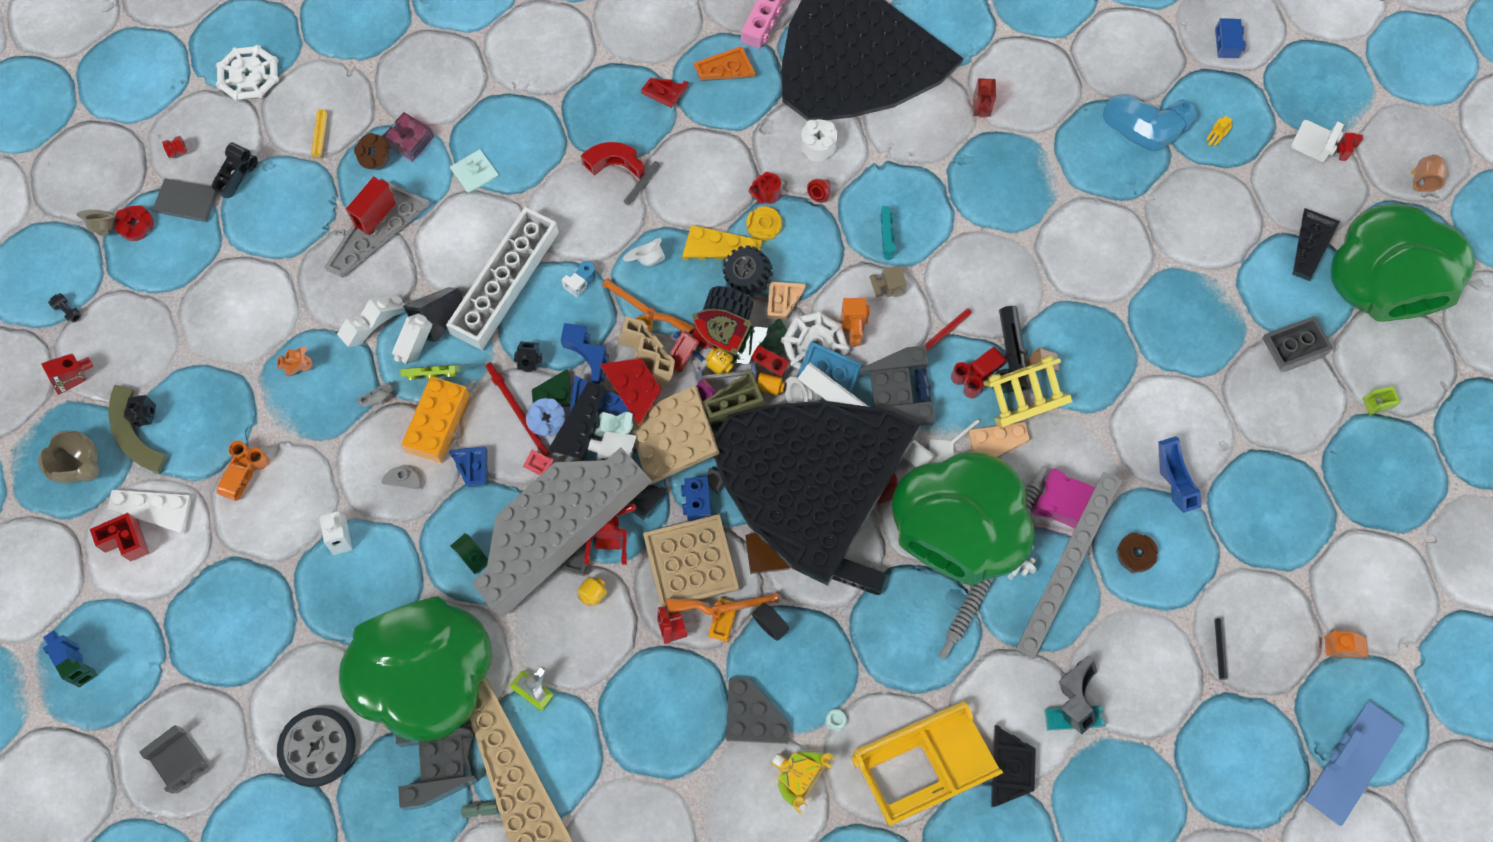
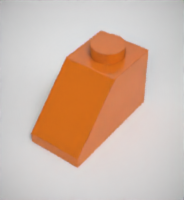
(1346, 645)

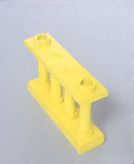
(1040, 404)

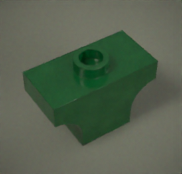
(470, 553)

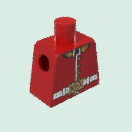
(66, 372)

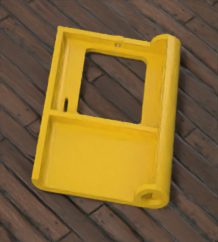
(952, 749)

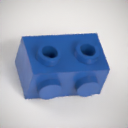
(1229, 38)
(697, 498)

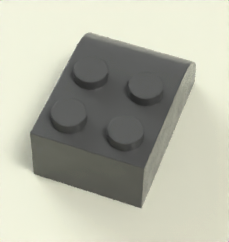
(1297, 344)

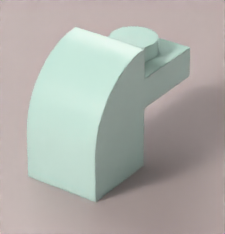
(611, 423)

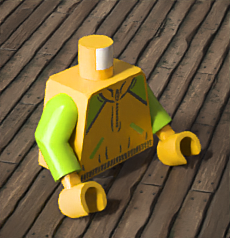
(799, 775)

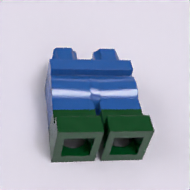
(67, 659)

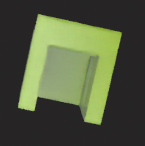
(1387, 395)

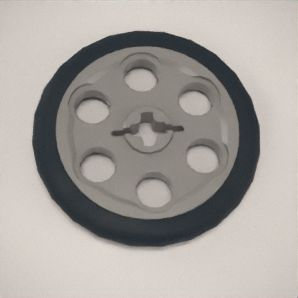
(326, 772)

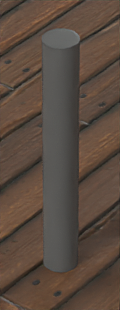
(638, 187)

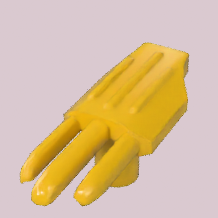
(1220, 129)

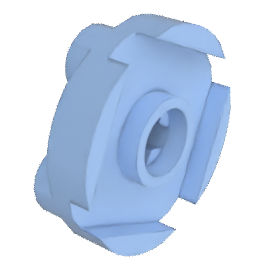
(536, 412)

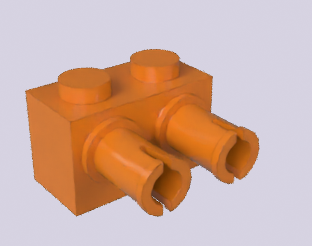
(854, 317)

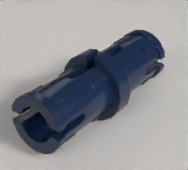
(923, 386)

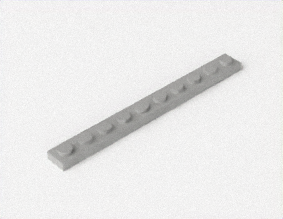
(1068, 565)

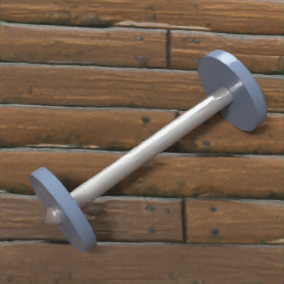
(726, 375)

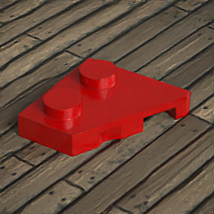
(664, 90)

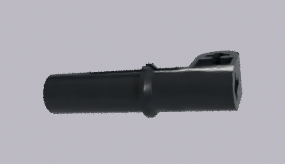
(1014, 347)

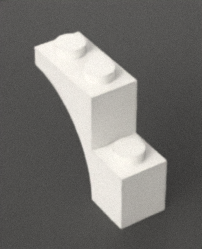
(377, 310)

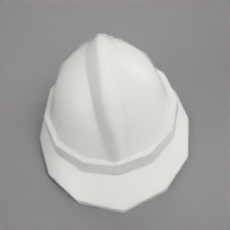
(798, 392)

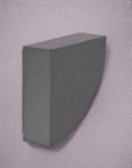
(715, 480)

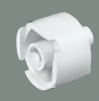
(818, 140)

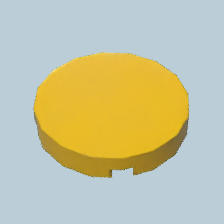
(764, 223)

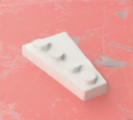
(160, 509)

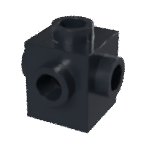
(527, 356)
(140, 410)

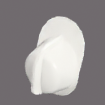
(647, 254)

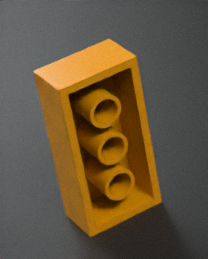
(435, 419)

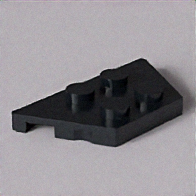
(1017, 764)

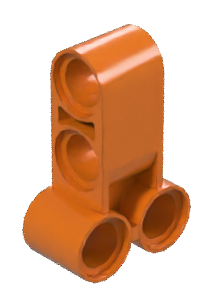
(240, 470)

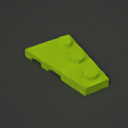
(413, 373)

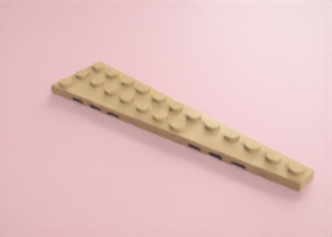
(518, 791)

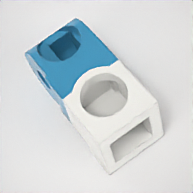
(580, 279)

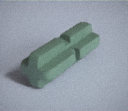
(484, 809)

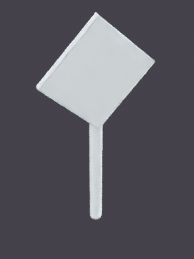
(945, 449)

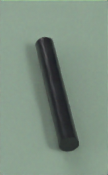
(1220, 646)

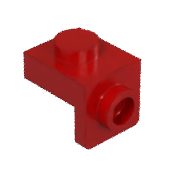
(1346, 145)

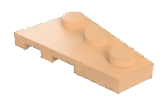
(998, 439)

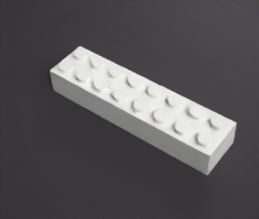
(502, 278)

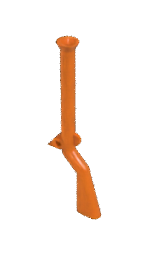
(650, 312)
(679, 605)

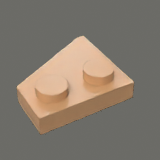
(783, 298)

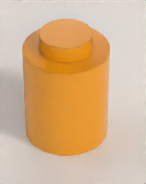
(770, 384)

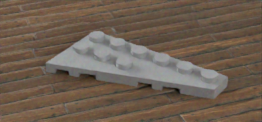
(358, 245)

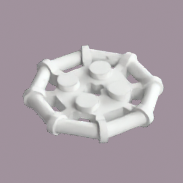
(241, 66)
(813, 333)

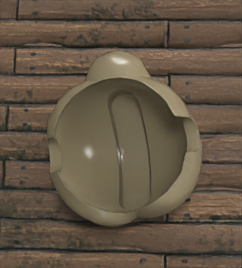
(69, 458)

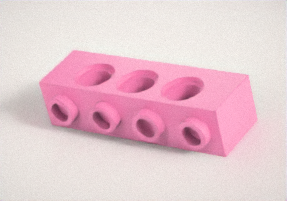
(758, 24)

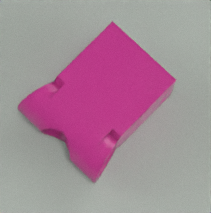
(1063, 498)

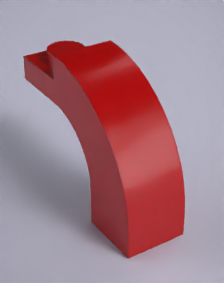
(610, 154)

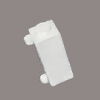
(411, 339)

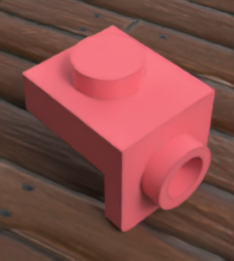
(537, 462)

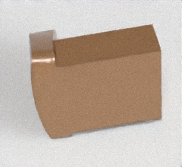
(1040, 353)

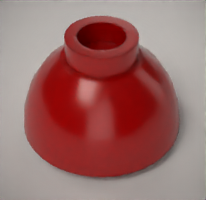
(819, 190)

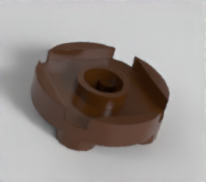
(364, 148)
(1139, 542)

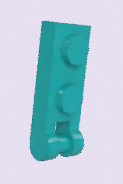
(887, 233)
(1055, 719)

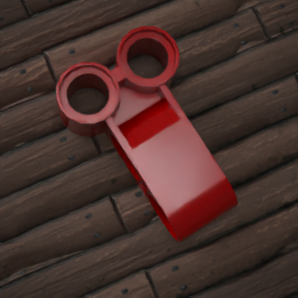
(978, 371)

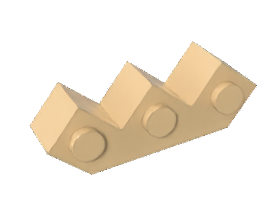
(635, 334)

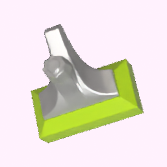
(531, 689)

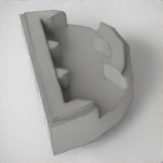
(376, 396)
(402, 477)

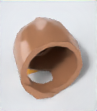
(1433, 171)

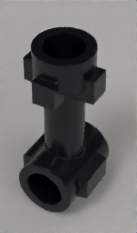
(59, 301)

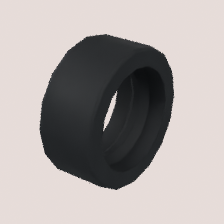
(770, 621)

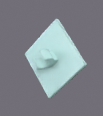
(474, 171)

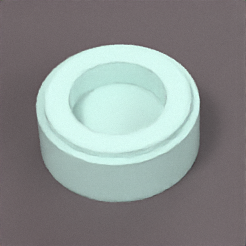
(835, 720)

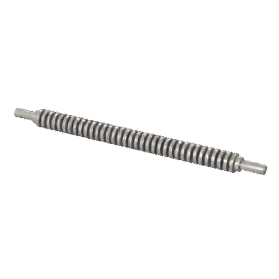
(979, 590)

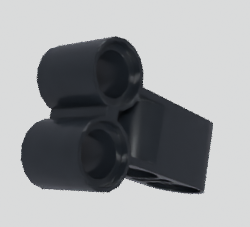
(239, 160)

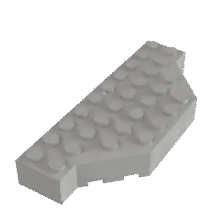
(553, 522)

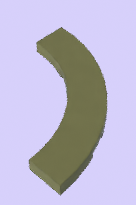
(126, 436)

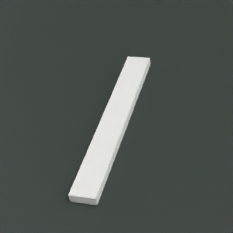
(833, 392)

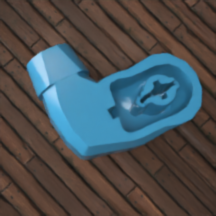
(1146, 123)

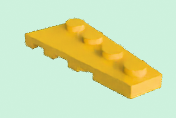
(709, 243)

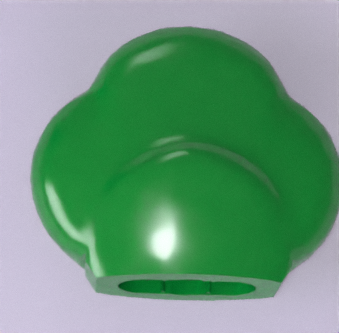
(1401, 263)
(964, 517)
(416, 669)

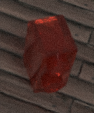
(984, 97)

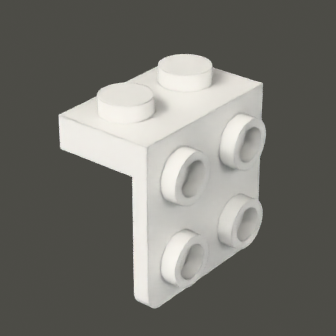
(1316, 140)

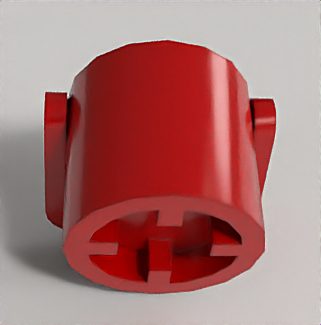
(768, 188)
(671, 626)

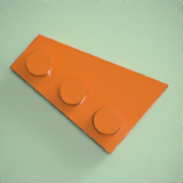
(725, 65)

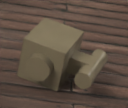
(891, 280)

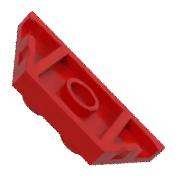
(634, 385)

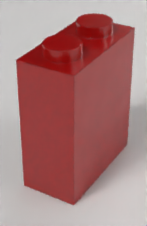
(371, 205)

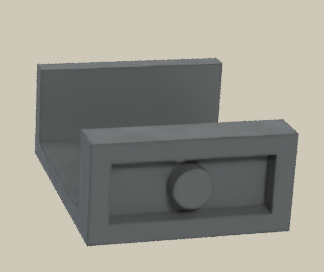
(175, 759)

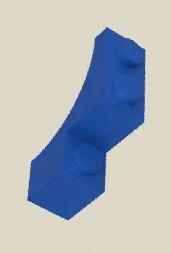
(577, 339)
(1173, 469)

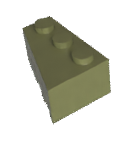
(737, 397)

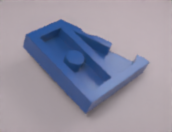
(471, 465)

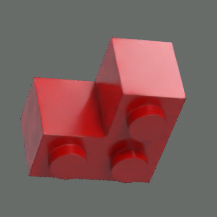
(121, 533)

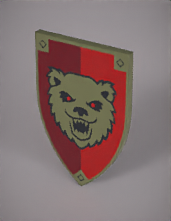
(722, 328)

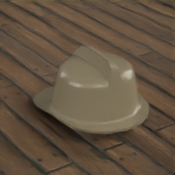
(97, 221)

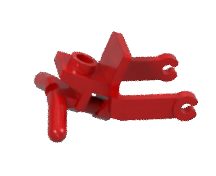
(610, 536)

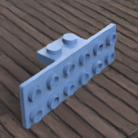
(1354, 763)

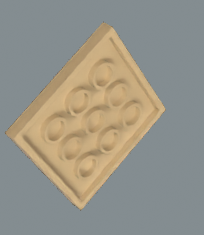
(674, 435)
(691, 560)

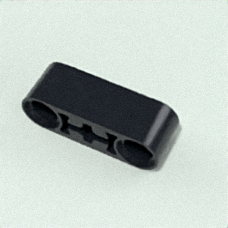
(860, 577)

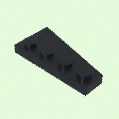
(1313, 241)
(580, 424)
(647, 500)

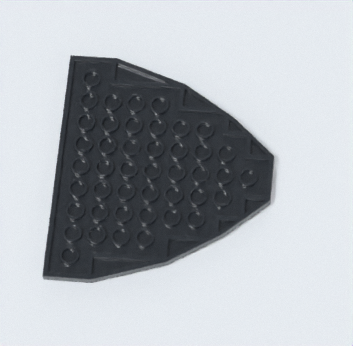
(858, 59)
(810, 475)

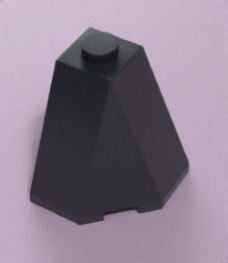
(437, 309)

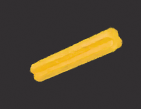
(319, 133)

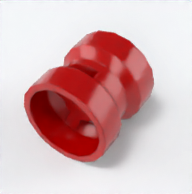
(176, 146)

